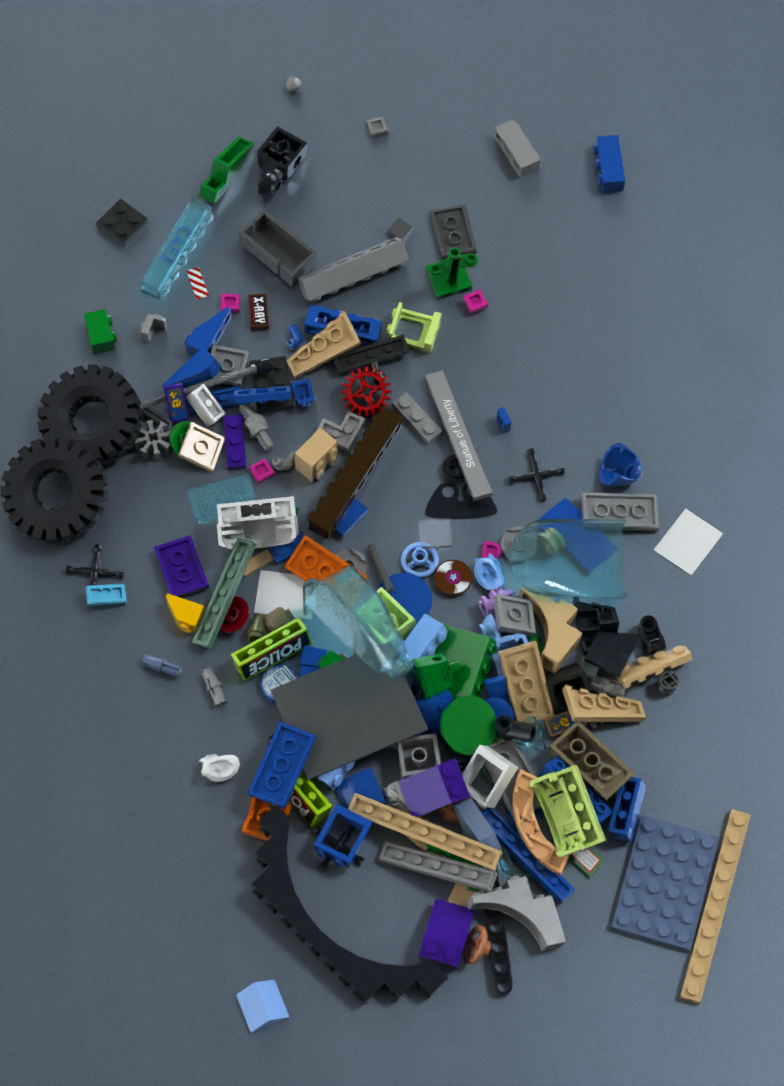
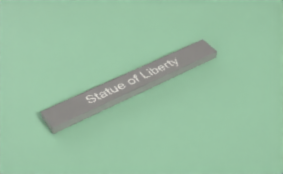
(458, 435)

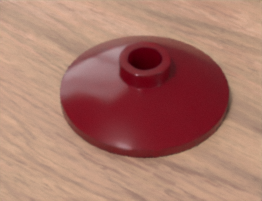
(241, 610)

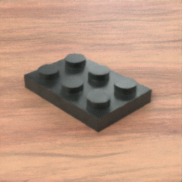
(274, 378)

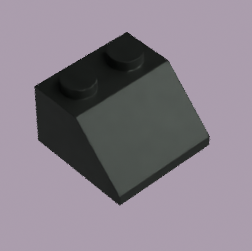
(569, 675)

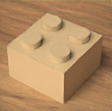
(316, 455)

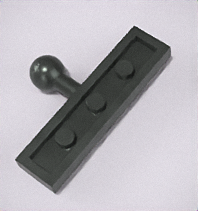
(372, 355)

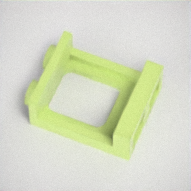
(429, 331)

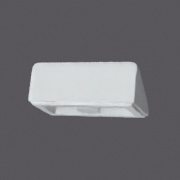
(205, 405)

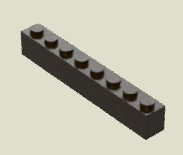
(354, 473)

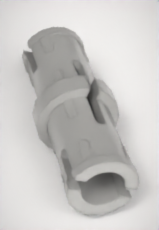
(214, 687)

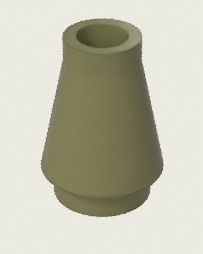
(257, 627)

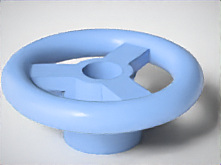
(419, 552)

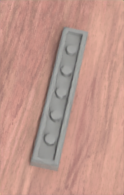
(438, 866)

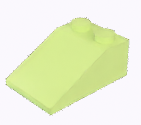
(402, 619)

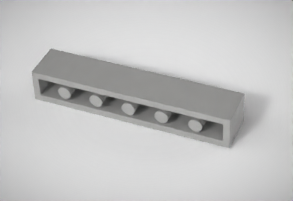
(353, 268)

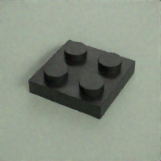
(122, 222)

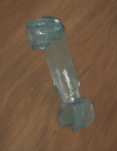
(507, 867)

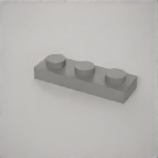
(417, 418)

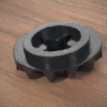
(448, 469)

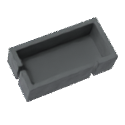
(278, 247)

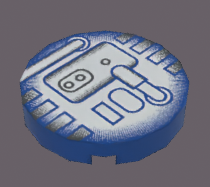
(275, 677)

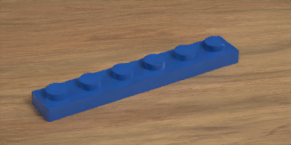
(512, 841)

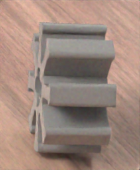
(147, 441)

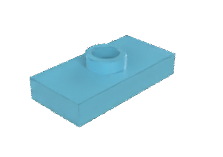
(106, 594)

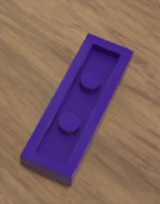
(235, 442)

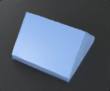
(262, 1005)

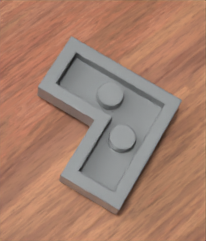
(346, 432)

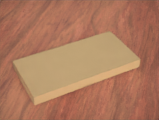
(526, 682)

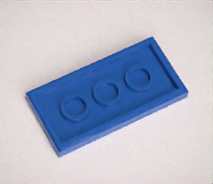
(282, 765)

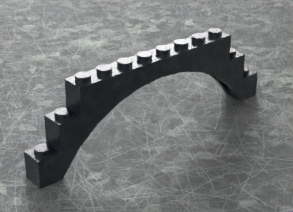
(361, 974)

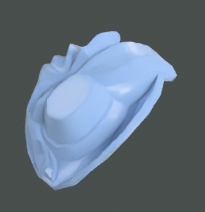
(489, 572)

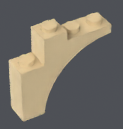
(555, 621)

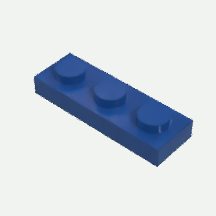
(262, 395)

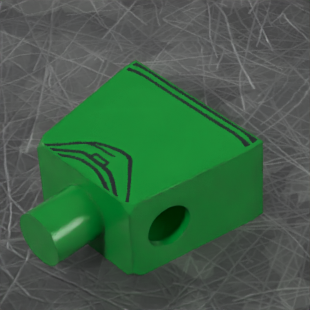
(434, 674)

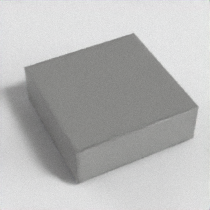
(377, 127)

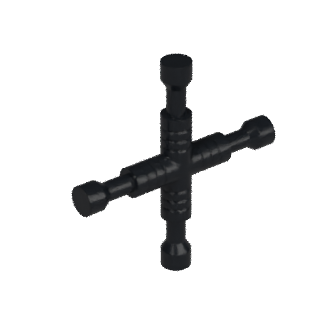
(536, 475)
(95, 571)
(338, 845)

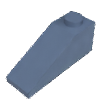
(475, 824)

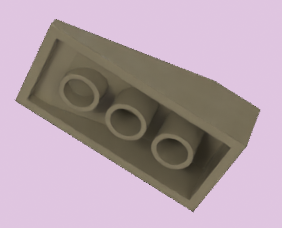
(597, 764)

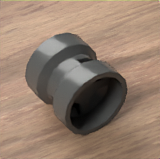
(666, 687)

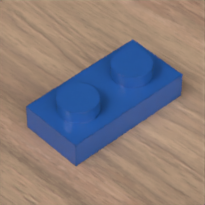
(283, 552)

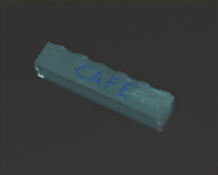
(176, 249)

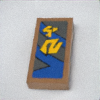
(559, 724)

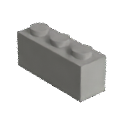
(517, 148)

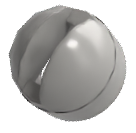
(293, 83)

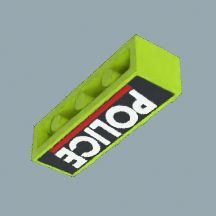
(271, 649)
(309, 801)

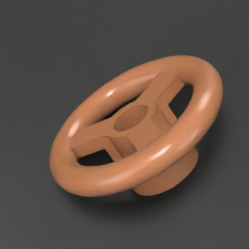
(479, 946)

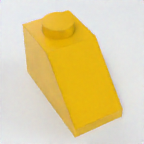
(185, 613)

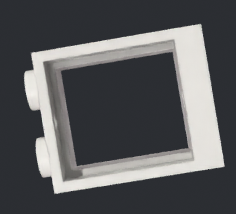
(473, 768)

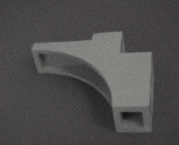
(535, 913)

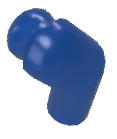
(296, 338)

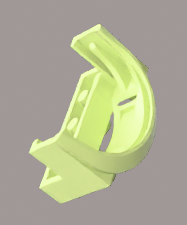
(568, 811)

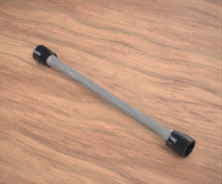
(260, 366)

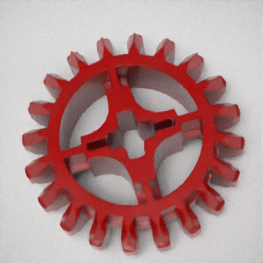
(375, 389)

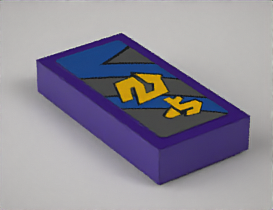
(176, 402)

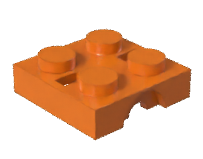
(256, 812)

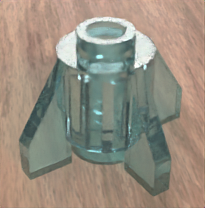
(538, 743)

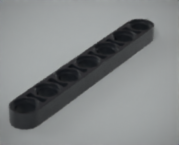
(503, 955)

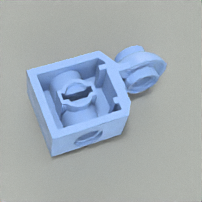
(489, 628)

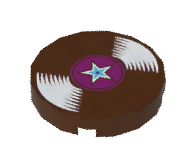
(453, 578)

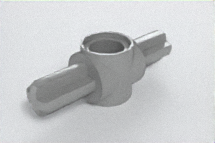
(256, 426)

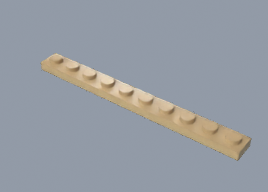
(715, 906)

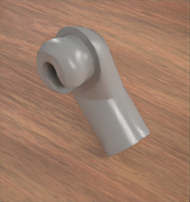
(284, 464)

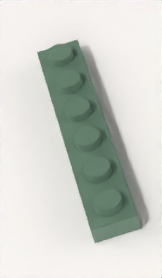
(224, 593)

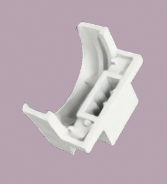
(262, 521)

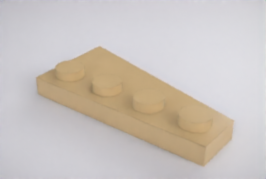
(331, 342)

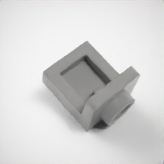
(147, 328)

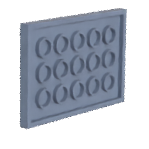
(665, 883)

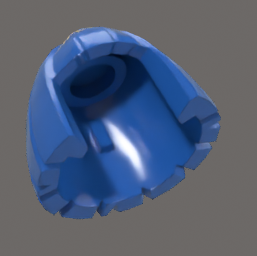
(620, 466)

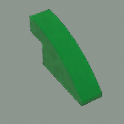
(225, 169)

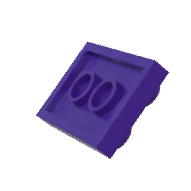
(181, 567)

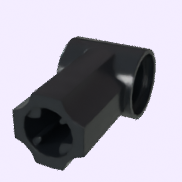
(515, 729)

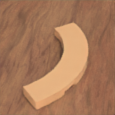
(528, 826)

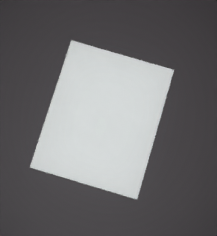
(688, 541)
(279, 590)

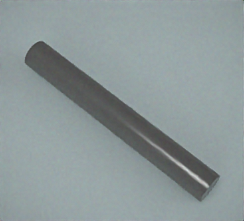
(380, 567)

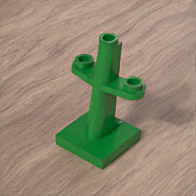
(450, 274)

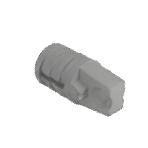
(608, 686)

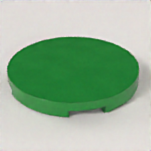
(467, 724)

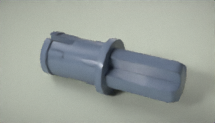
(161, 665)

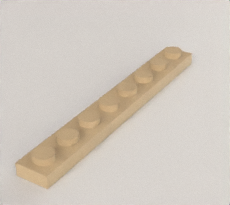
(426, 832)

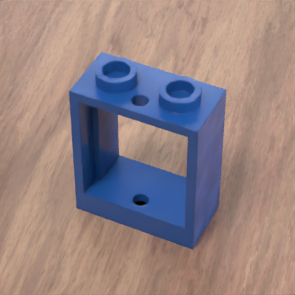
(351, 819)

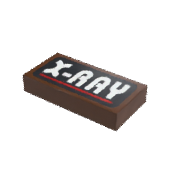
(258, 311)

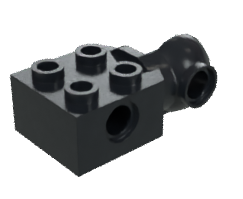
(279, 159)

